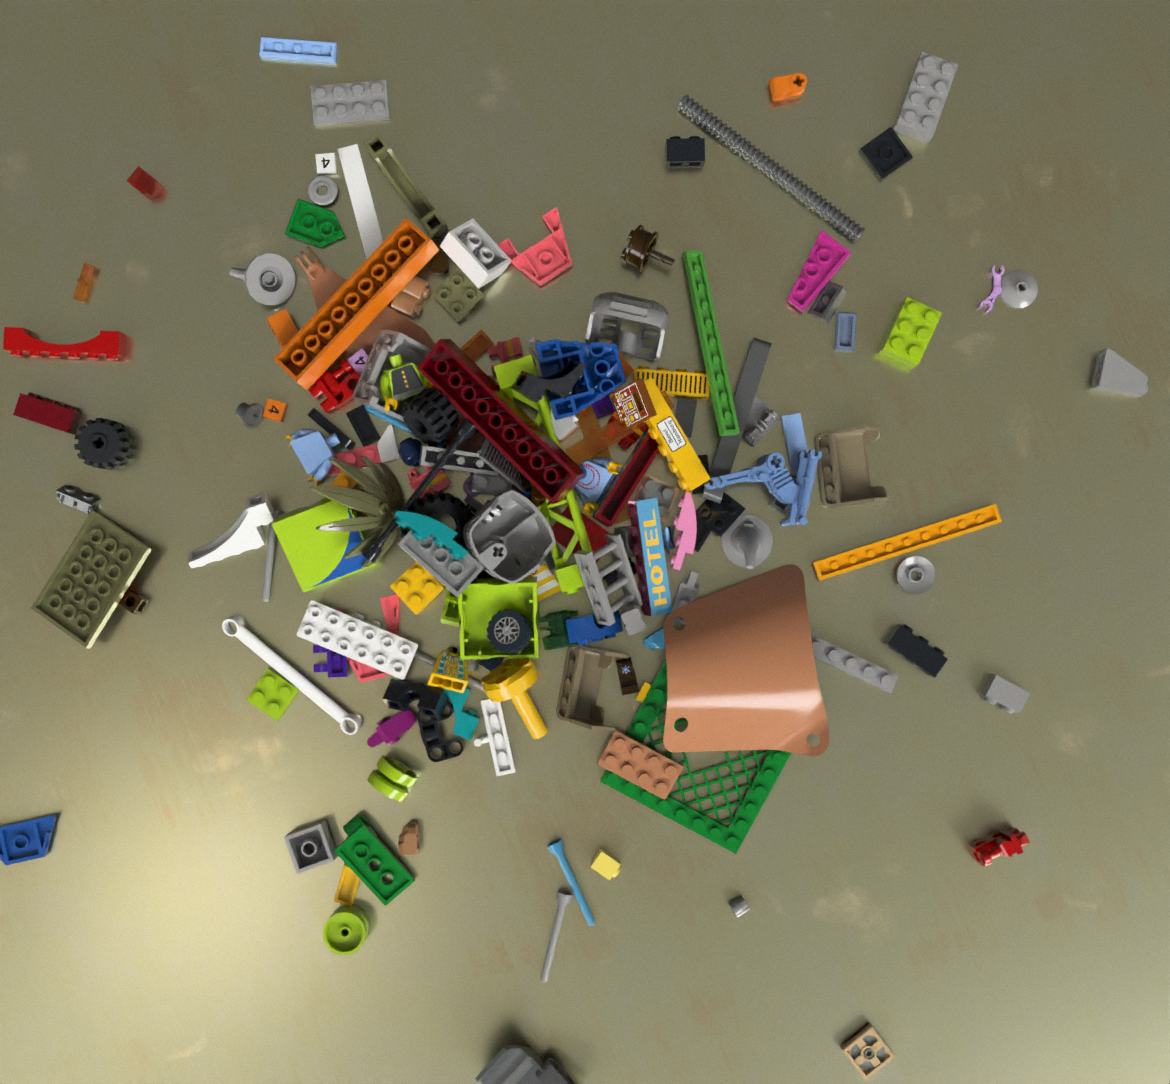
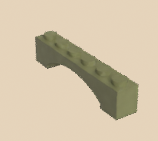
(405, 186)

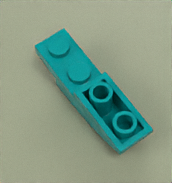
(424, 527)

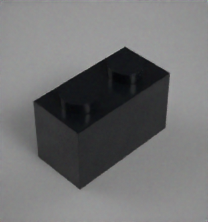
(685, 152)

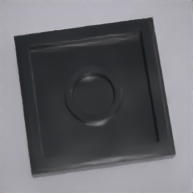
(886, 153)

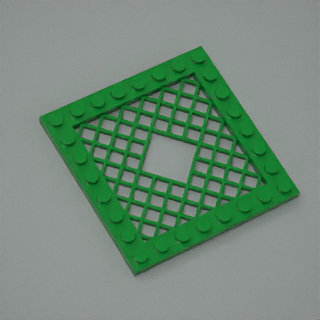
(728, 836)

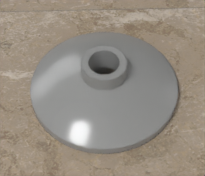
(1012, 295)
(925, 575)

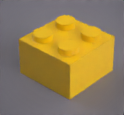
(417, 588)

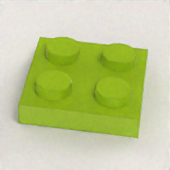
(272, 694)

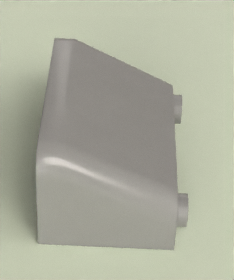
(386, 344)

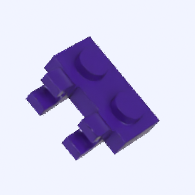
(336, 663)

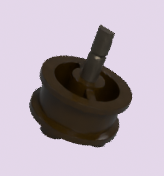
(641, 249)

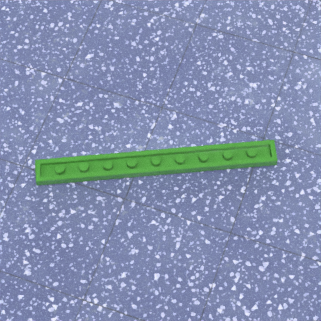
(710, 343)

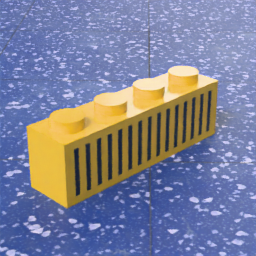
(676, 383)

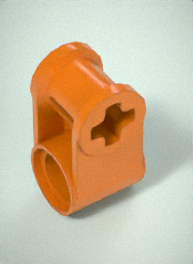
(784, 87)

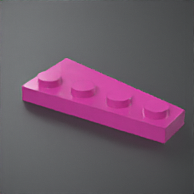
(820, 267)

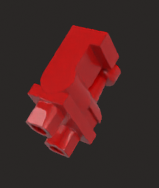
(337, 392)
(1004, 843)

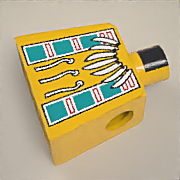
(449, 671)

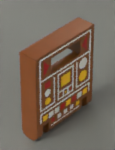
(628, 406)

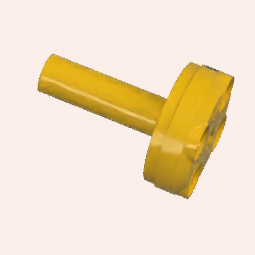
(510, 682)

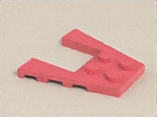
(390, 609)

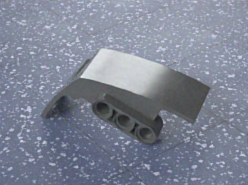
(522, 1066)

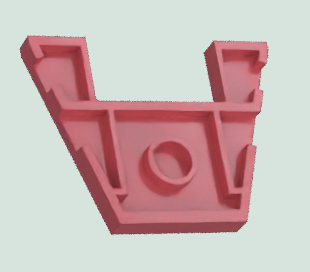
(545, 258)

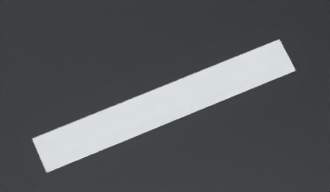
(361, 198)

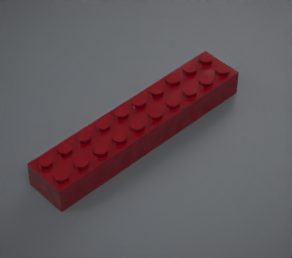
(501, 420)

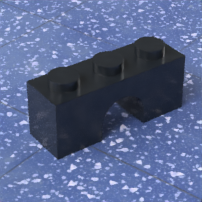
(401, 693)

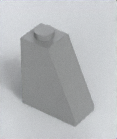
(1118, 375)

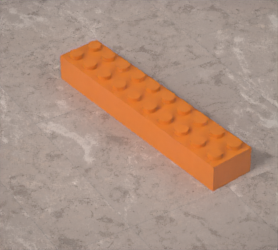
(356, 304)

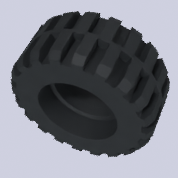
(443, 503)

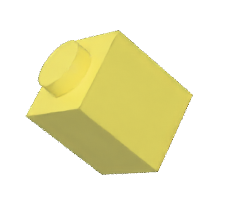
(606, 864)

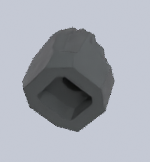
(627, 539)

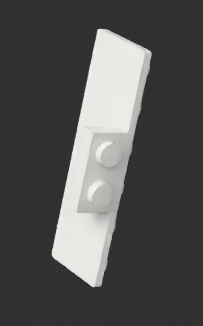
(357, 639)

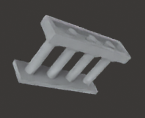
(592, 579)

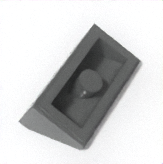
(828, 302)

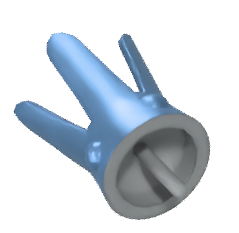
(668, 539)

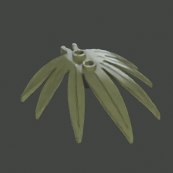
(379, 509)

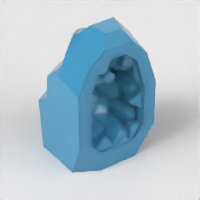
(655, 640)

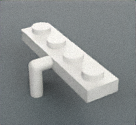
(497, 737)

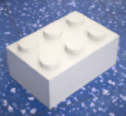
(475, 253)

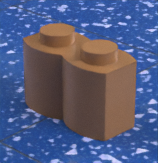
(410, 297)

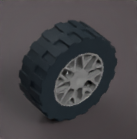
(509, 631)

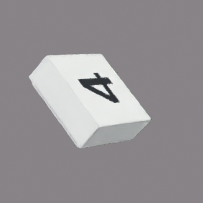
(326, 163)

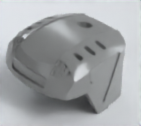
(619, 306)
(511, 533)

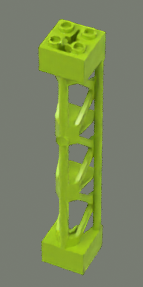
(568, 575)

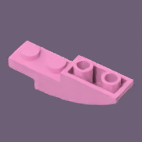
(687, 524)

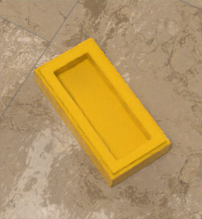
(347, 887)

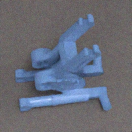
(780, 482)

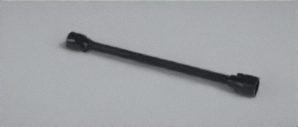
(464, 432)

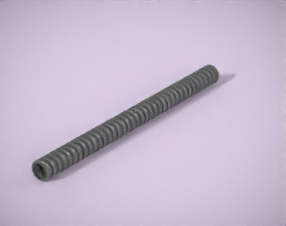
(770, 168)

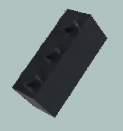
(916, 650)

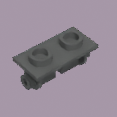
(69, 495)

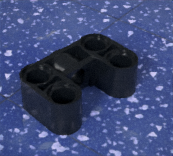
(432, 737)

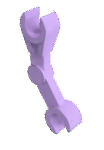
(989, 301)

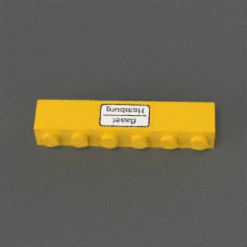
(673, 442)

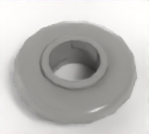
(318, 182)

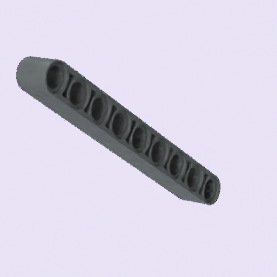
(743, 402)

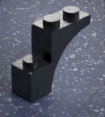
(559, 384)

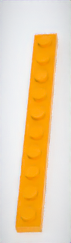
(907, 542)

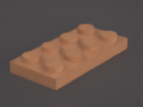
(640, 764)

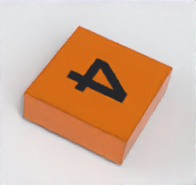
(274, 410)

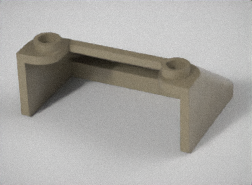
(846, 466)

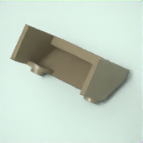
(581, 686)

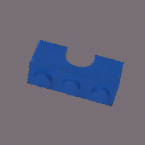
(586, 628)

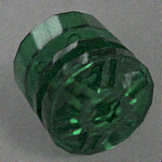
(557, 627)

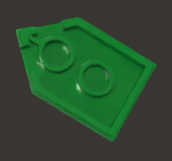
(313, 224)

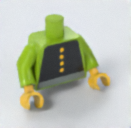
(401, 381)

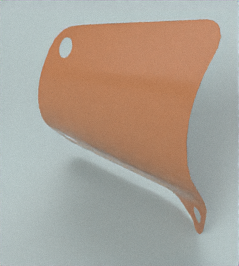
(745, 670)

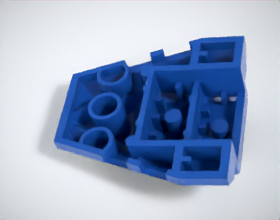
(600, 376)

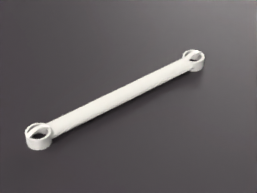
(291, 674)

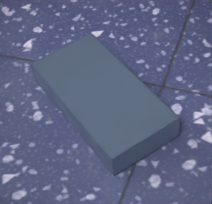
(845, 331)

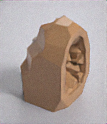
(409, 839)

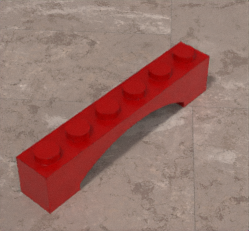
(107, 344)

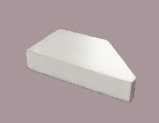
(388, 446)

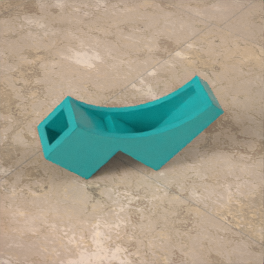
(466, 720)

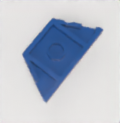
(26, 839)

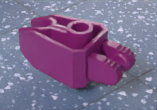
(390, 729)

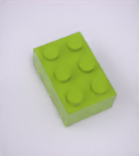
(910, 332)

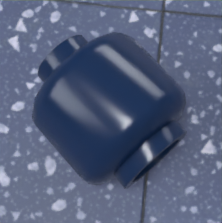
(409, 451)

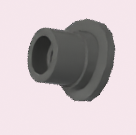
(250, 414)

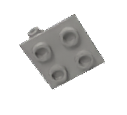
(759, 422)

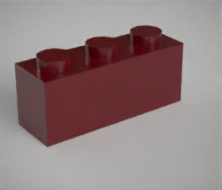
(47, 412)

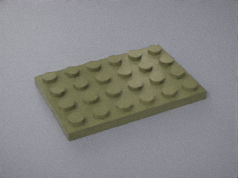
(91, 579)

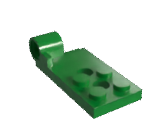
(362, 848)

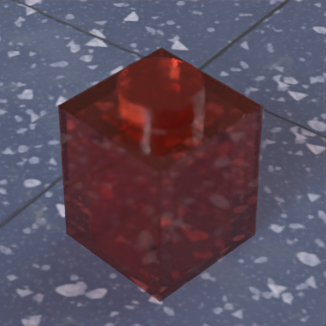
(144, 183)

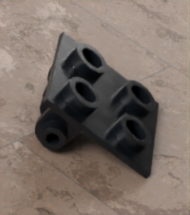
(720, 515)

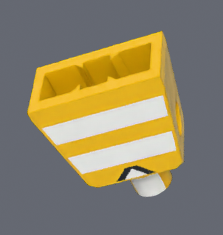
(546, 582)

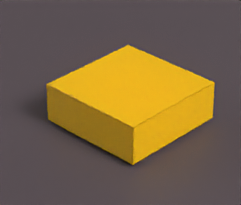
(643, 691)

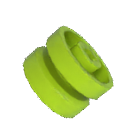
(392, 778)
(350, 940)

